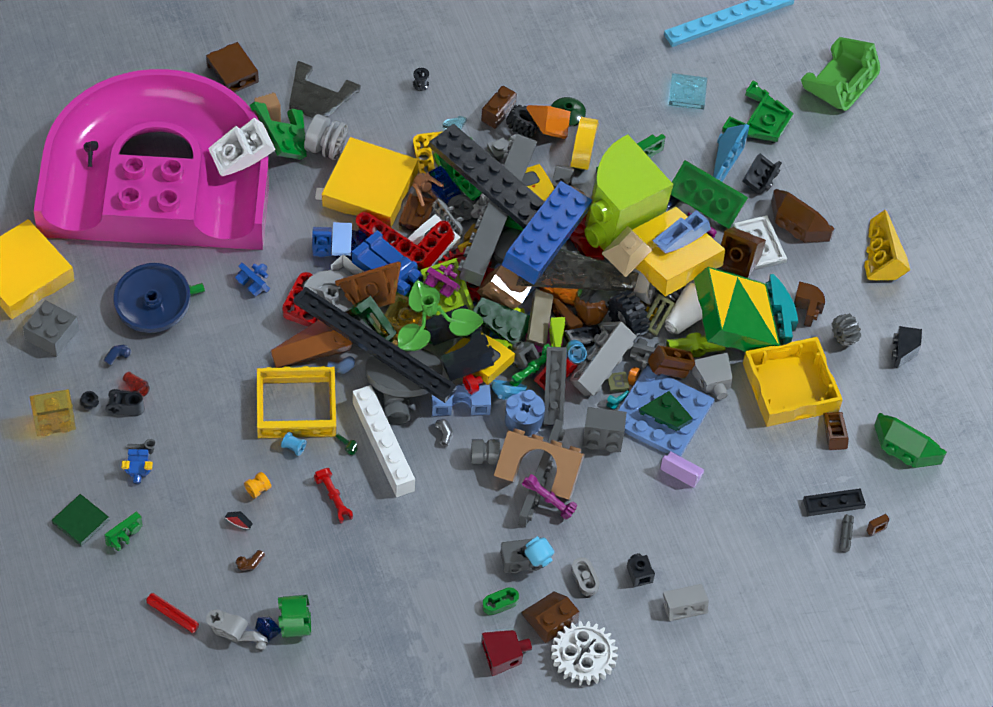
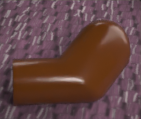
(252, 563)

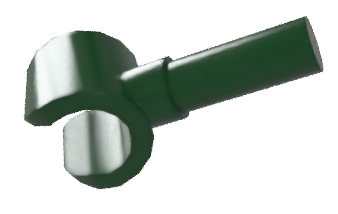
(351, 446)

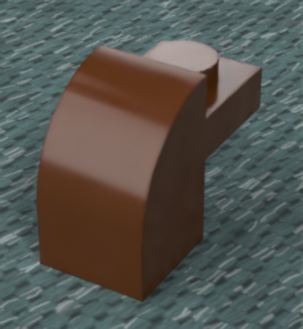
(810, 299)

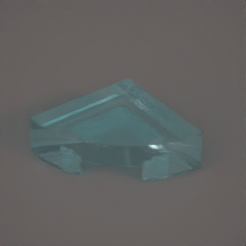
(459, 122)

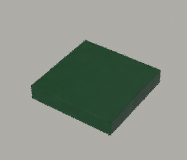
(80, 520)

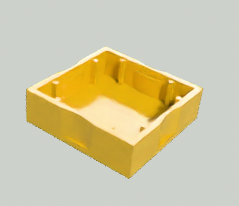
(370, 181)
(676, 268)
(29, 269)
(792, 381)

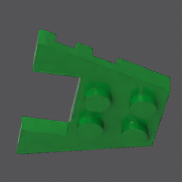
(768, 119)
(286, 138)

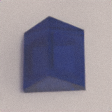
(267, 627)

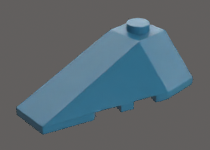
(729, 149)

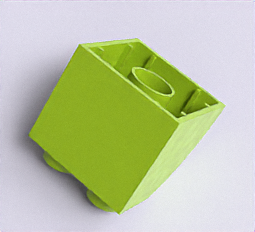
(625, 193)

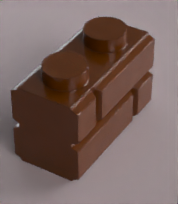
(498, 107)
(671, 362)

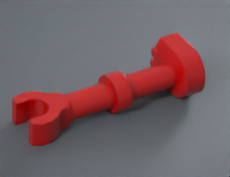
(324, 476)

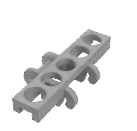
(447, 215)

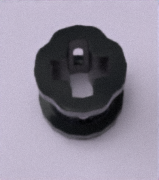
(419, 78)

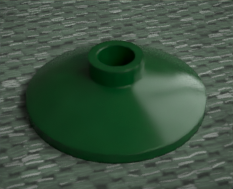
(576, 109)

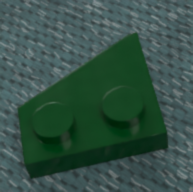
(667, 411)

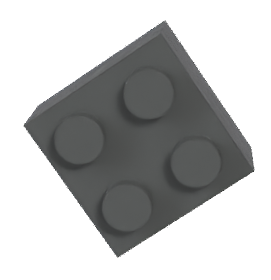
(51, 328)
(604, 429)

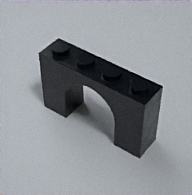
(466, 360)

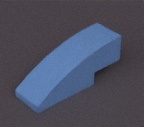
(682, 232)

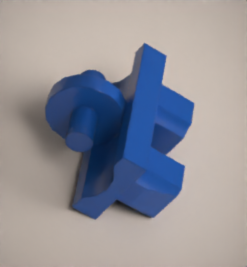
(258, 284)

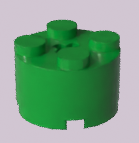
(295, 616)

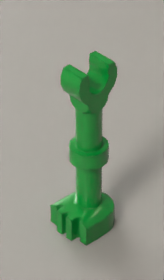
(533, 366)

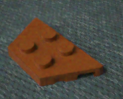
(378, 283)

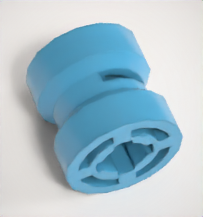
(579, 351)

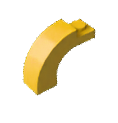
(584, 143)

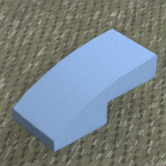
(341, 239)

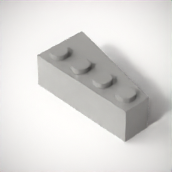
(602, 357)

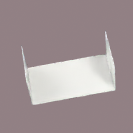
(344, 262)

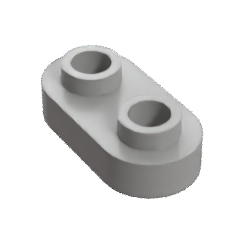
(585, 578)

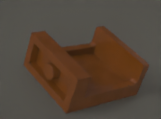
(233, 67)

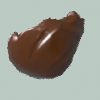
(590, 312)

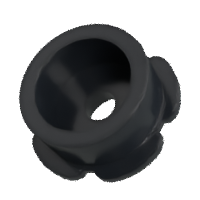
(86, 396)

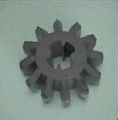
(846, 329)

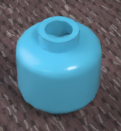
(539, 552)

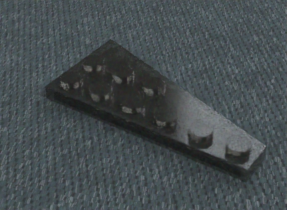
(581, 272)

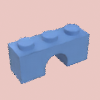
(478, 402)

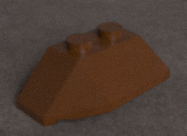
(800, 218)

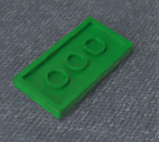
(707, 194)

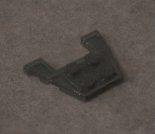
(314, 98)

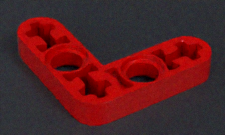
(298, 313)

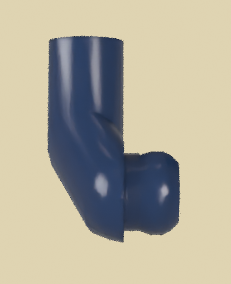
(117, 351)

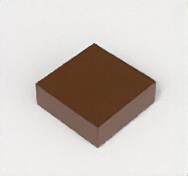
(878, 525)

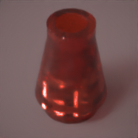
(136, 383)

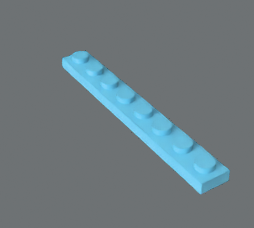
(722, 19)

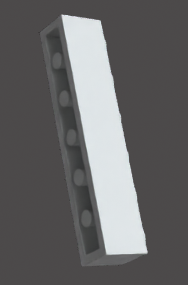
(383, 441)

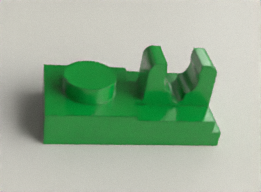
(123, 530)

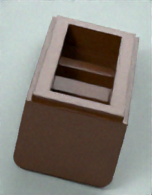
(561, 310)
(835, 441)

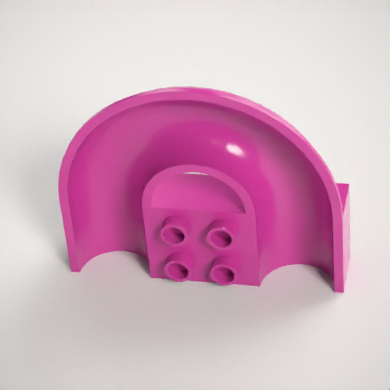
(149, 195)

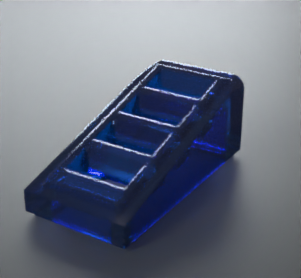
(441, 175)

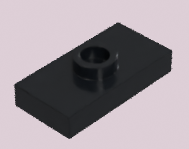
(584, 335)

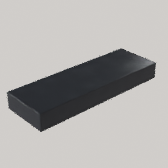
(834, 502)

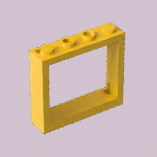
(298, 428)

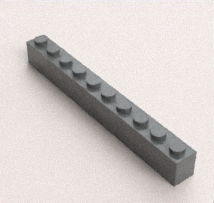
(494, 219)

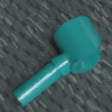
(614, 402)

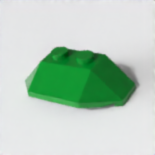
(907, 443)

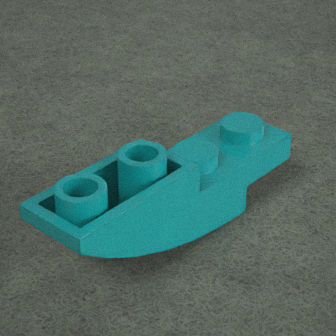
(782, 308)

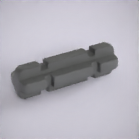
(846, 533)

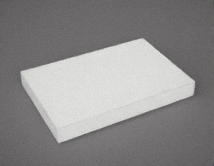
(761, 227)

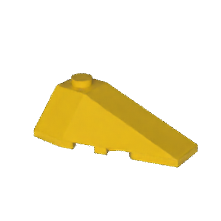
(885, 254)

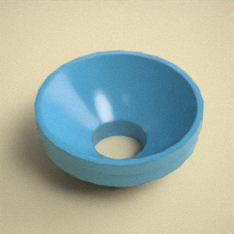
(504, 389)

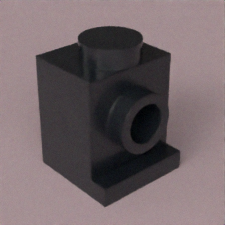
(640, 570)

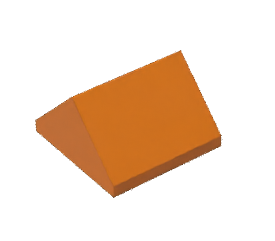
(550, 120)

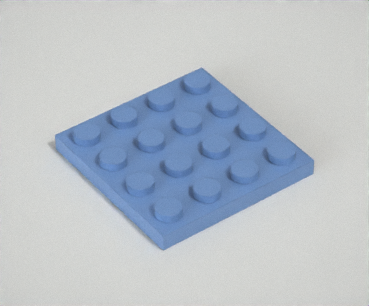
(644, 428)

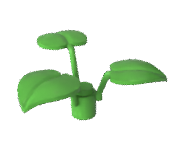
(425, 299)

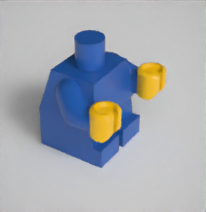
(137, 464)

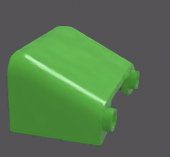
(846, 75)

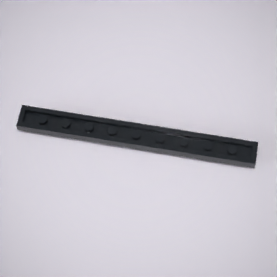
(375, 344)

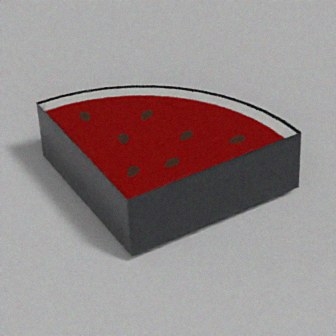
(238, 519)

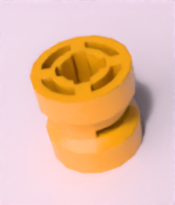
(257, 485)

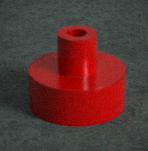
(472, 383)

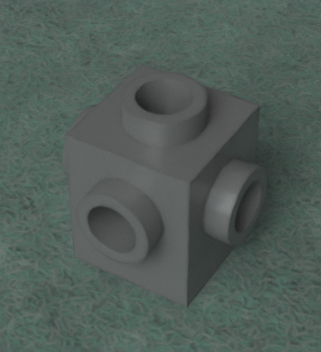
(524, 353)

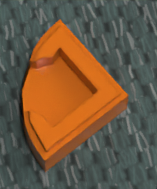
(633, 375)

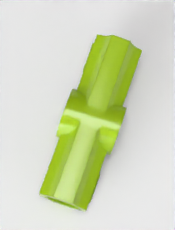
(695, 343)

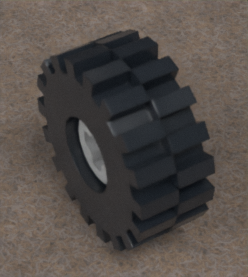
(628, 310)

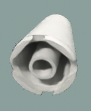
(685, 311)

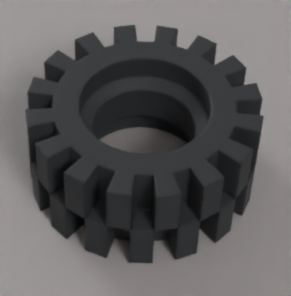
(521, 121)

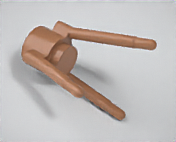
(423, 183)

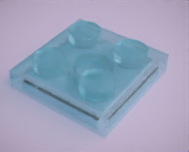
(688, 91)

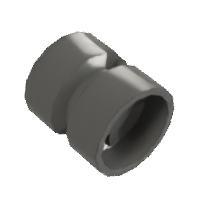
(397, 409)
(485, 451)

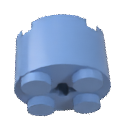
(525, 412)

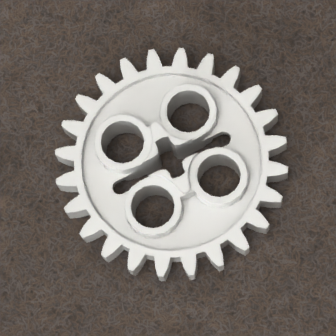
(599, 663)

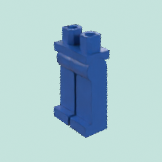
(378, 252)

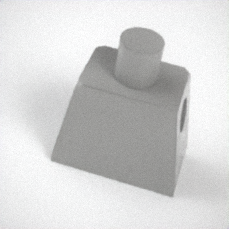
(713, 374)

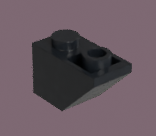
(907, 345)

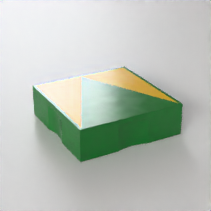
(735, 310)

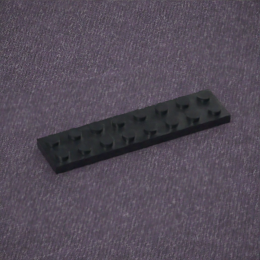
(487, 174)

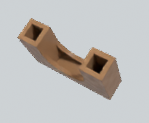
(518, 445)

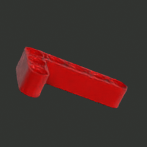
(401, 244)

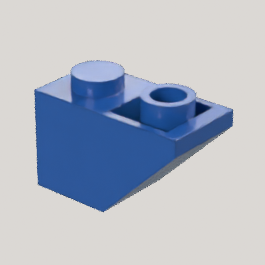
(322, 241)

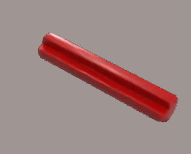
(172, 612)

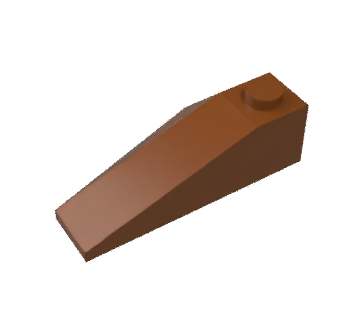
(310, 344)

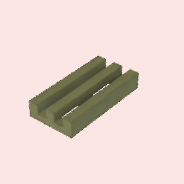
(665, 315)

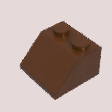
(741, 251)
(551, 615)

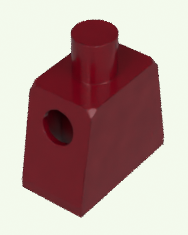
(503, 650)

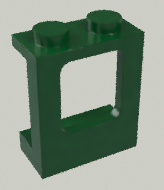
(364, 308)

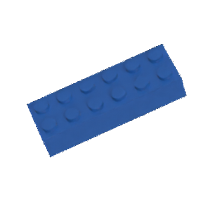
(547, 232)

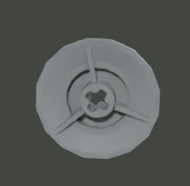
(324, 285)

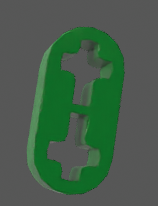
(500, 601)

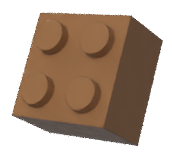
(501, 288)

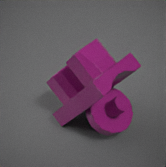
(449, 285)

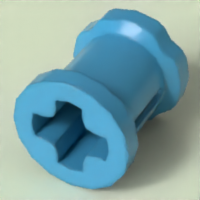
(294, 443)

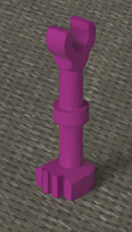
(533, 484)

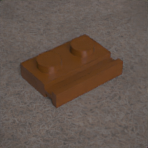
(414, 214)

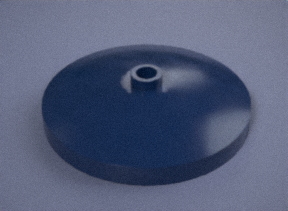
(152, 297)

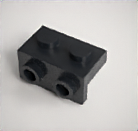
(761, 174)

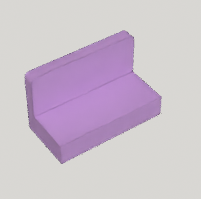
(681, 469)

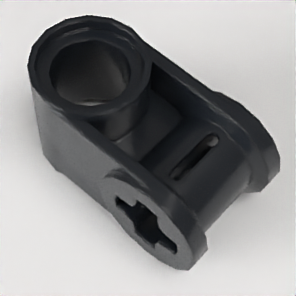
(123, 402)

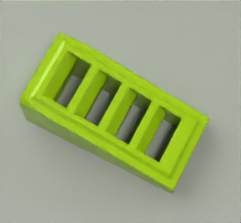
(556, 330)

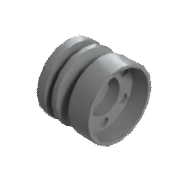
(326, 137)

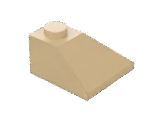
(627, 251)

